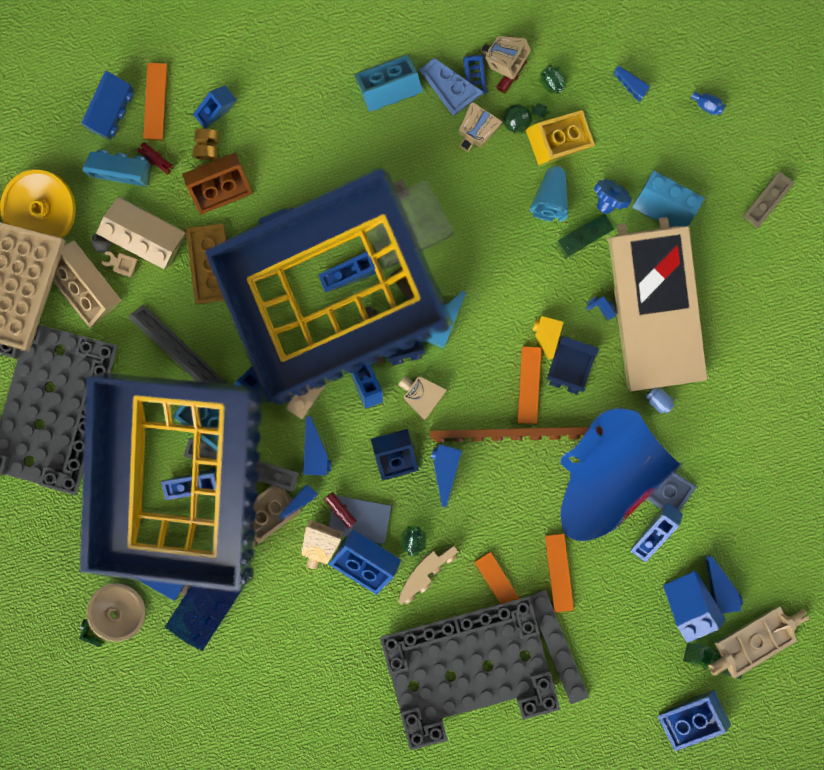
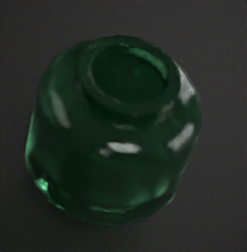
(553, 79)
(413, 540)

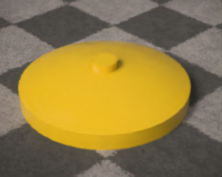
(39, 203)

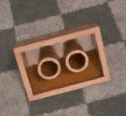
(217, 183)

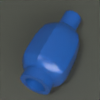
(709, 103)

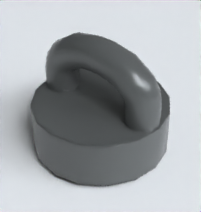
(100, 243)

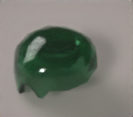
(517, 118)

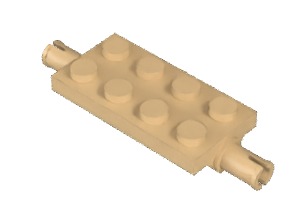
(757, 641)

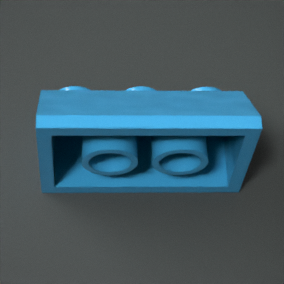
(388, 83)
(117, 168)
(667, 199)

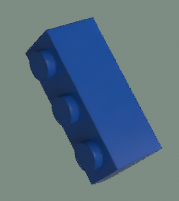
(108, 106)
(365, 562)

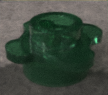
(540, 110)

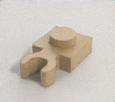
(123, 264)

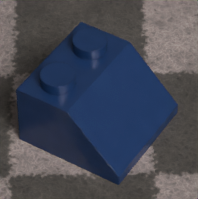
(394, 454)

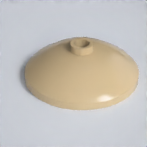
(124, 603)

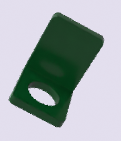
(85, 628)

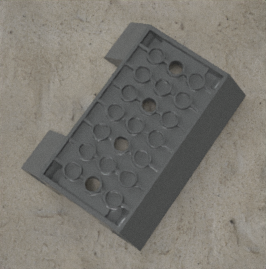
(60, 444)
(463, 646)

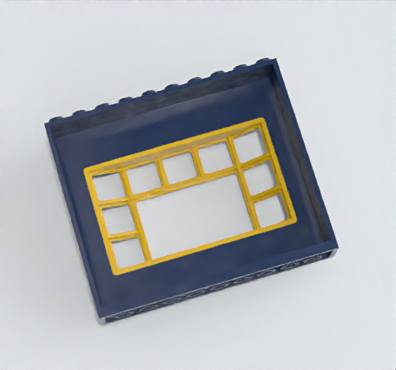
(301, 236)
(116, 472)

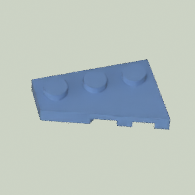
(449, 86)

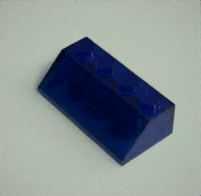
(201, 614)

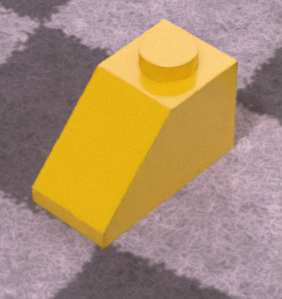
(547, 334)

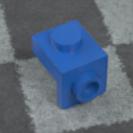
(605, 307)

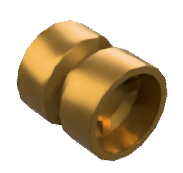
(206, 144)

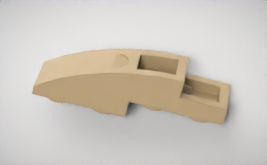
(419, 577)

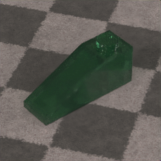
(584, 236)
(703, 656)

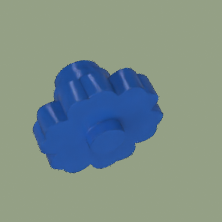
(611, 196)

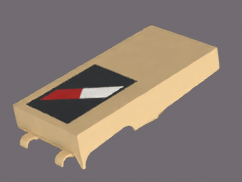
(657, 306)

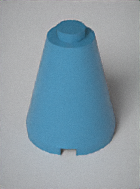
(551, 196)

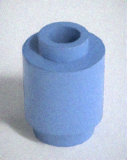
(660, 400)

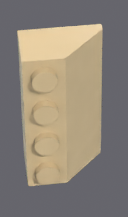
(141, 233)
(84, 285)

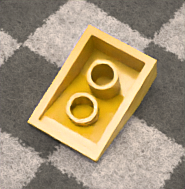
(560, 137)

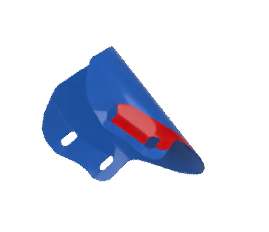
(612, 474)

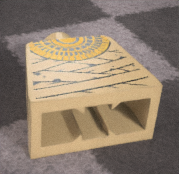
(319, 543)

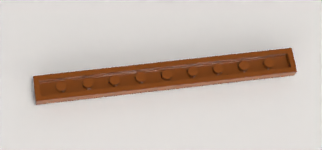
(515, 434)

